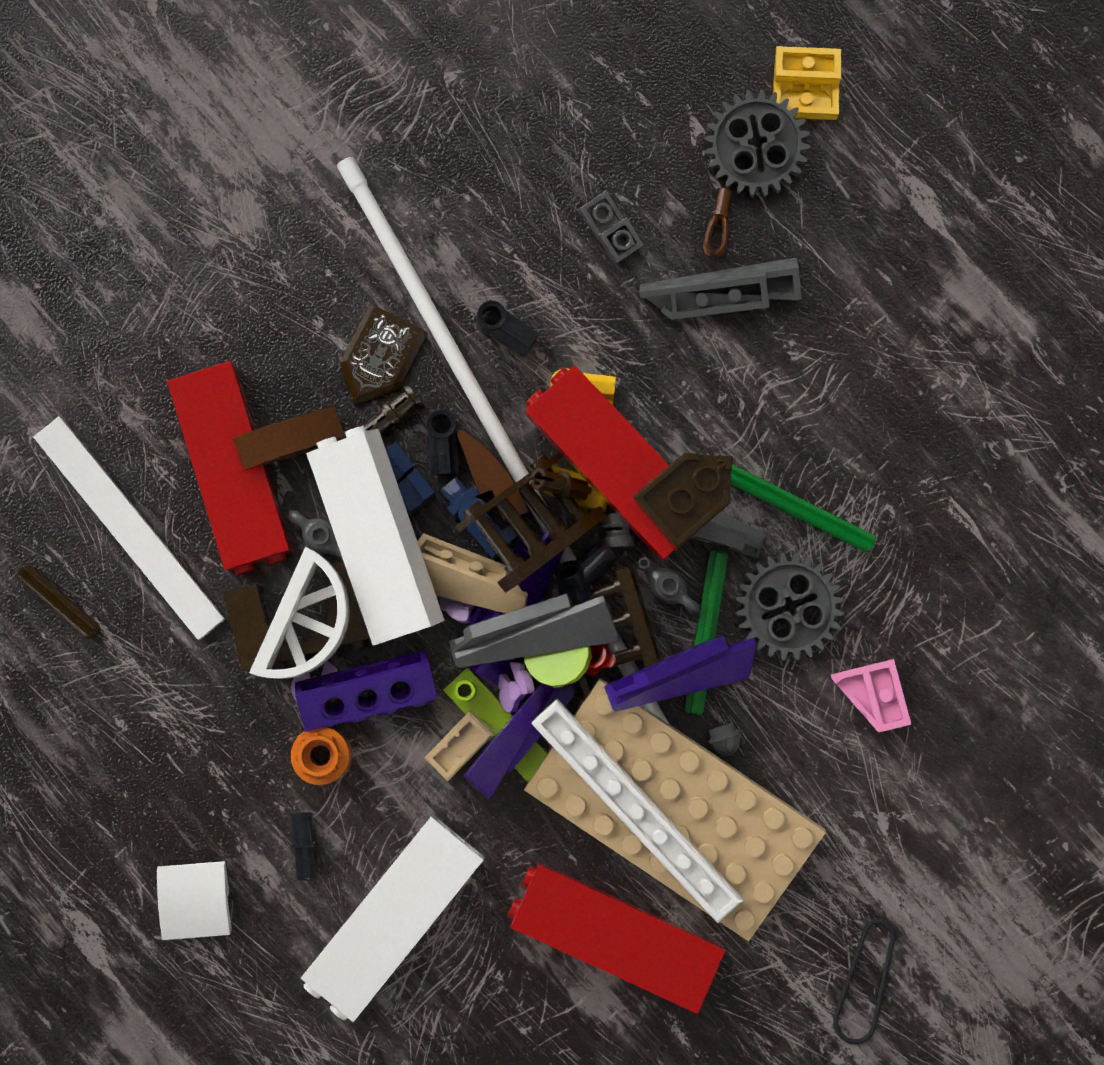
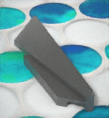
(725, 290)
(731, 535)
(536, 630)

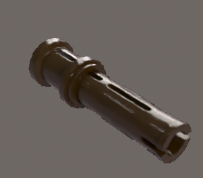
(395, 411)

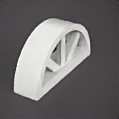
(287, 613)

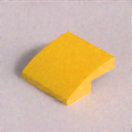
(808, 80)

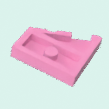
(876, 694)

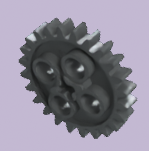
(785, 139)
(777, 579)

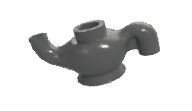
(316, 534)
(668, 586)

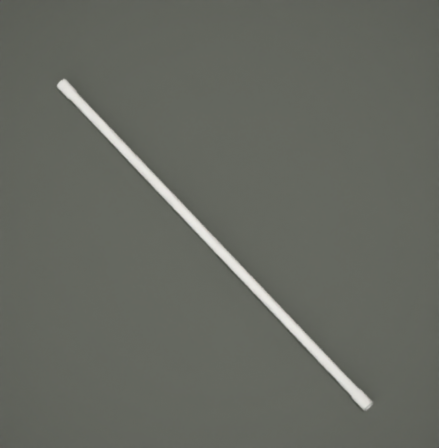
(358, 186)

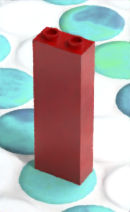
(600, 448)
(237, 500)
(616, 936)

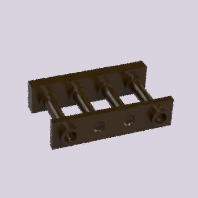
(538, 551)
(633, 618)

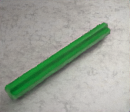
(802, 509)
(708, 617)

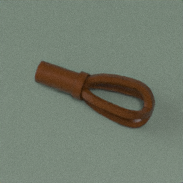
(720, 213)

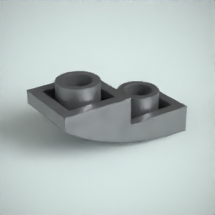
(610, 227)

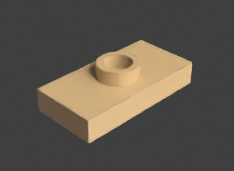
(459, 745)

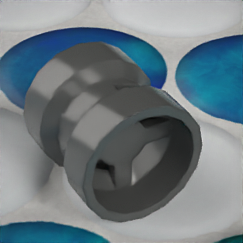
(617, 538)

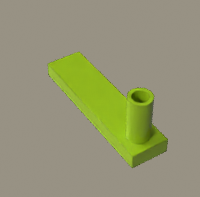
(473, 695)

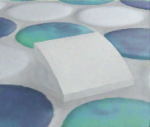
(193, 900)

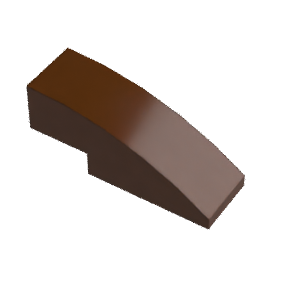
(287, 438)
(489, 473)

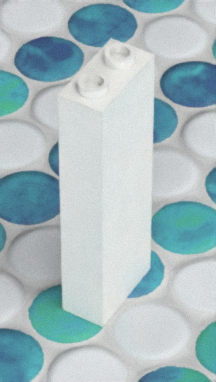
(374, 535)
(391, 919)

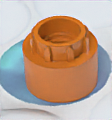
(303, 755)

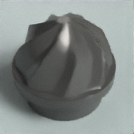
(725, 739)

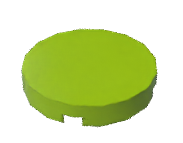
(559, 667)

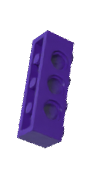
(376, 676)

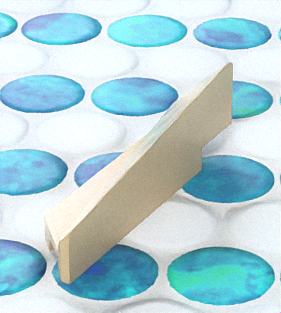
(468, 576)

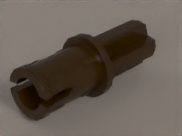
(560, 484)

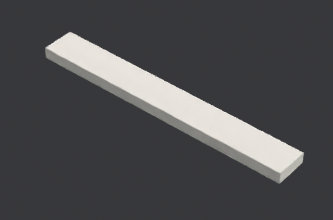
(129, 528)
(637, 810)

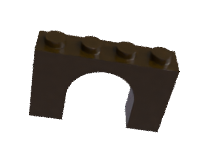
(251, 623)

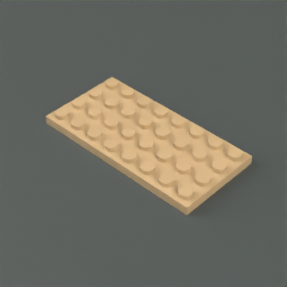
(727, 816)

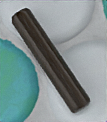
(57, 601)

